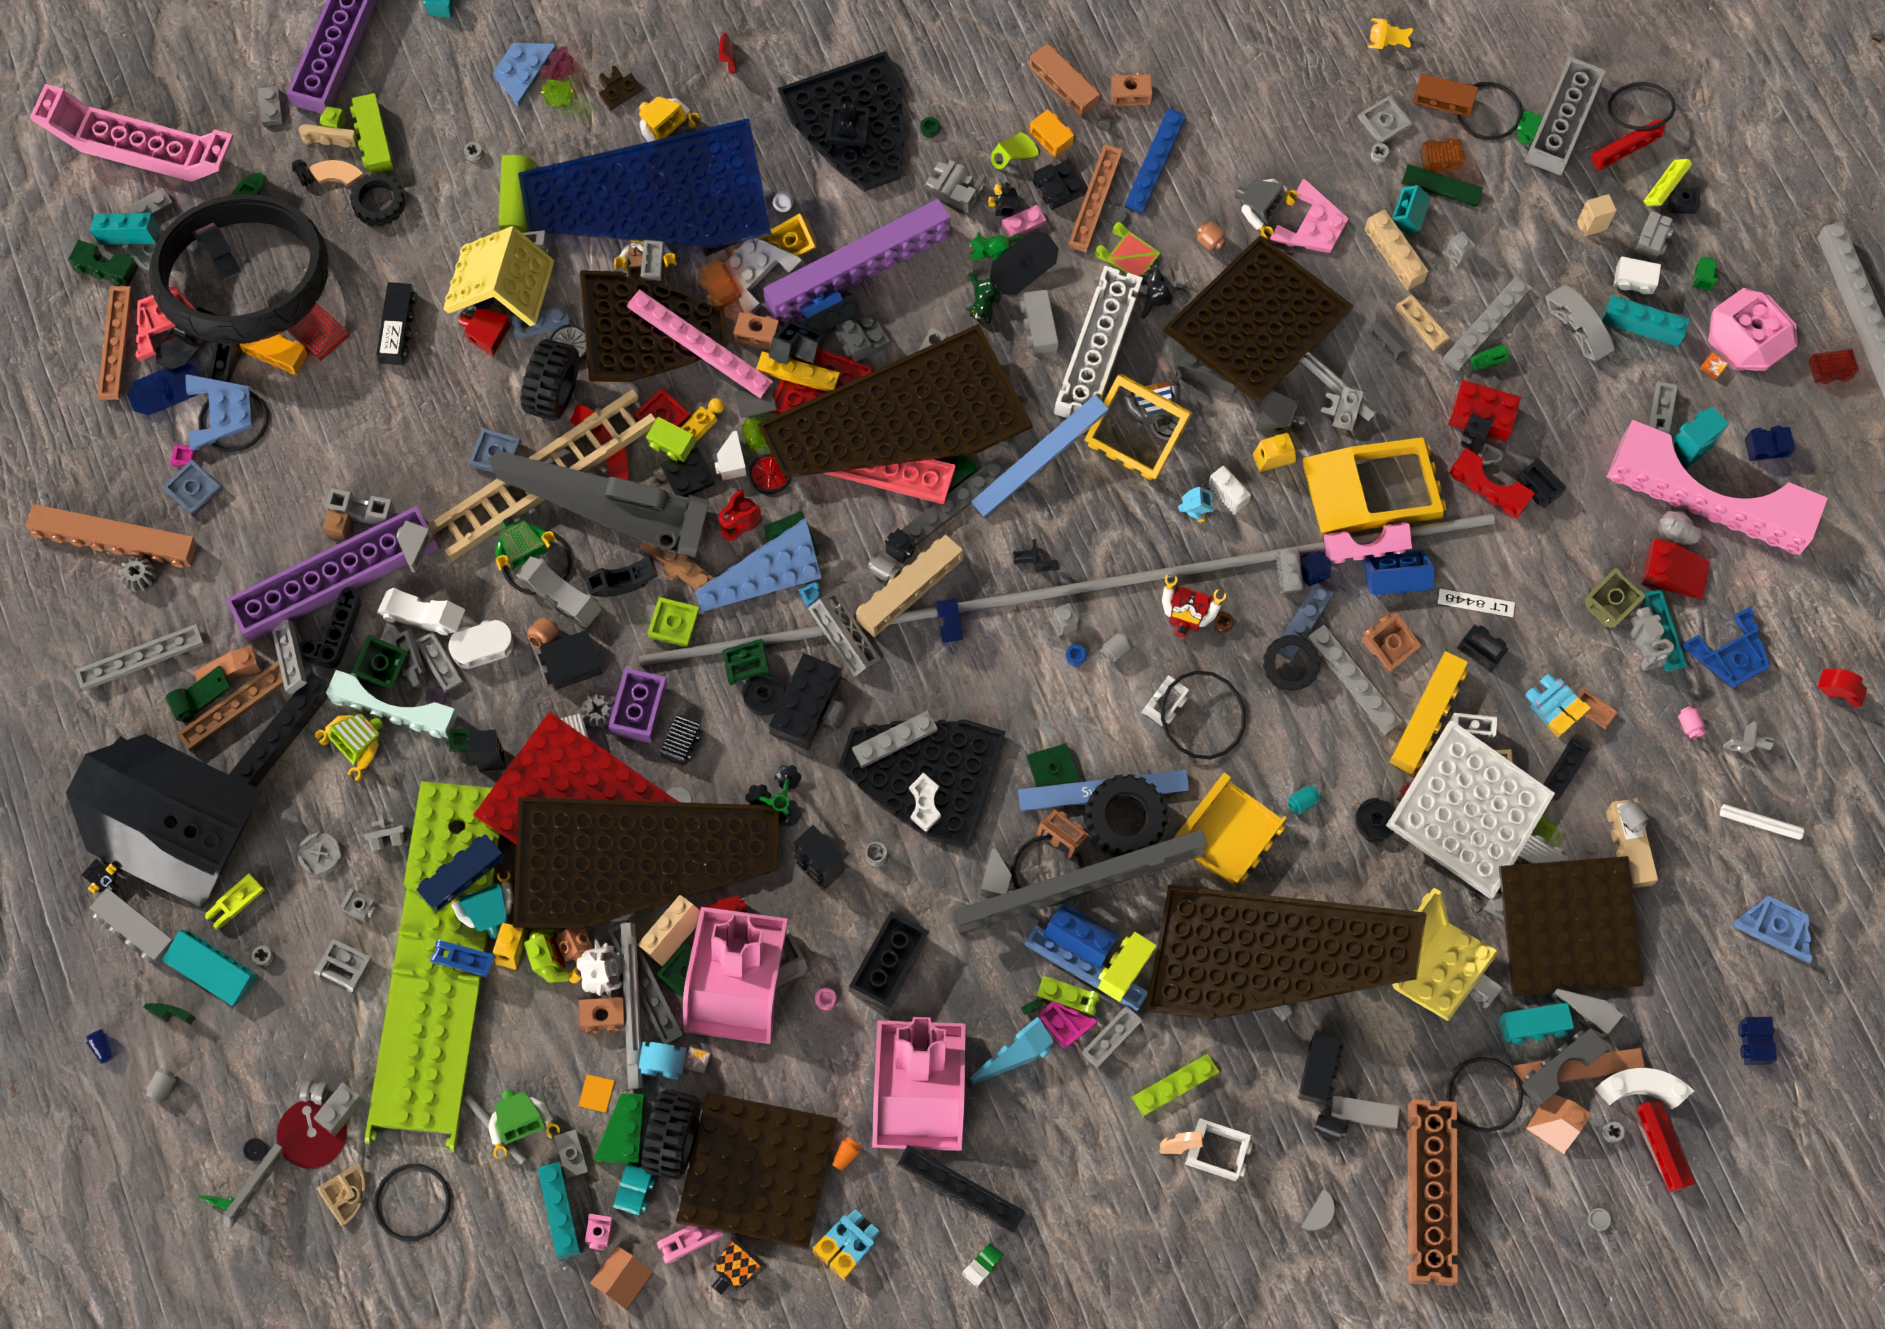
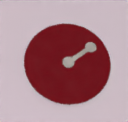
(304, 1140)

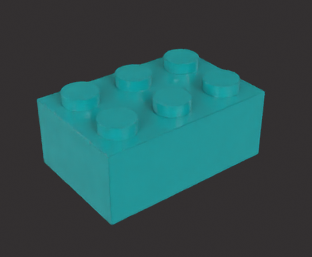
(1698, 436)

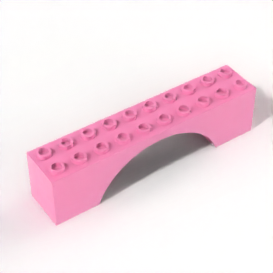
(1650, 465)

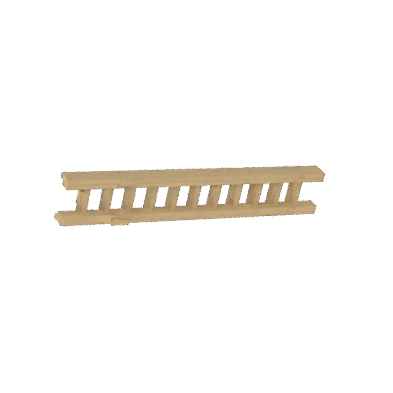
(519, 508)

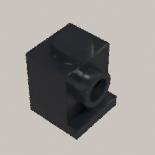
(1684, 200)

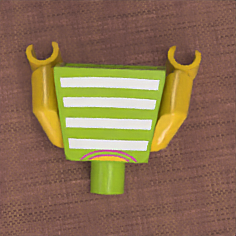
(354, 738)

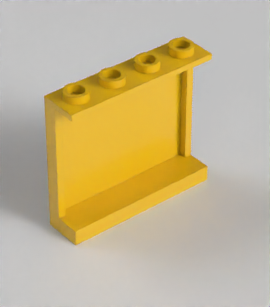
(1234, 829)

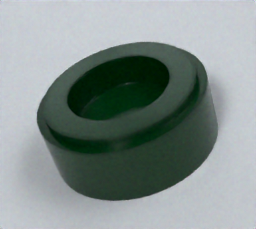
(929, 127)
(1032, 1006)

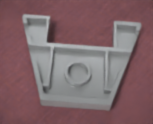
(752, 263)

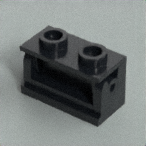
(1542, 482)

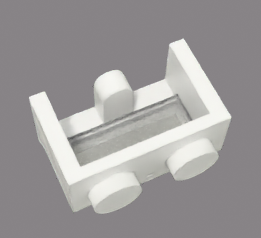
(1175, 698)

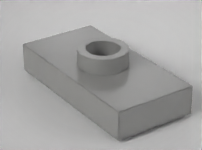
(652, 260)
(571, 1154)

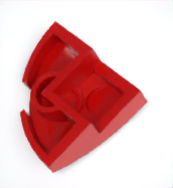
(727, 53)

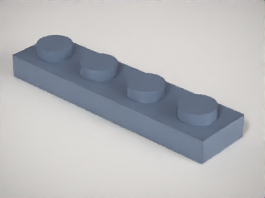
(1306, 617)

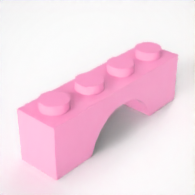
(1393, 538)

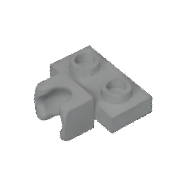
(1344, 407)

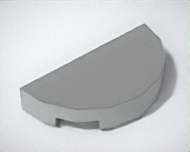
(1321, 1213)

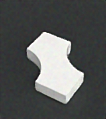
(925, 813)

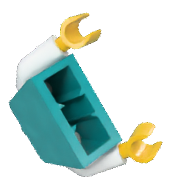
(486, 906)

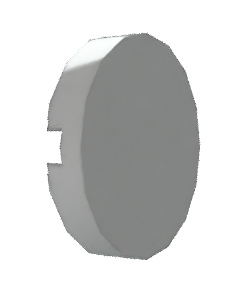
(319, 854)

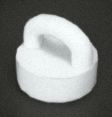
(783, 201)

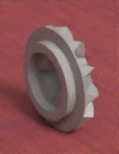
(594, 719)

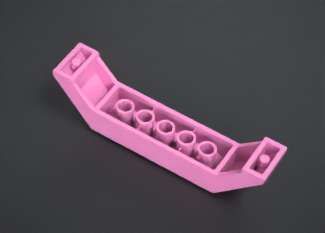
(128, 138)

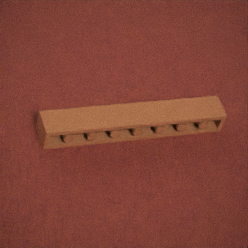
(111, 535)

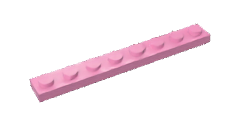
(699, 344)

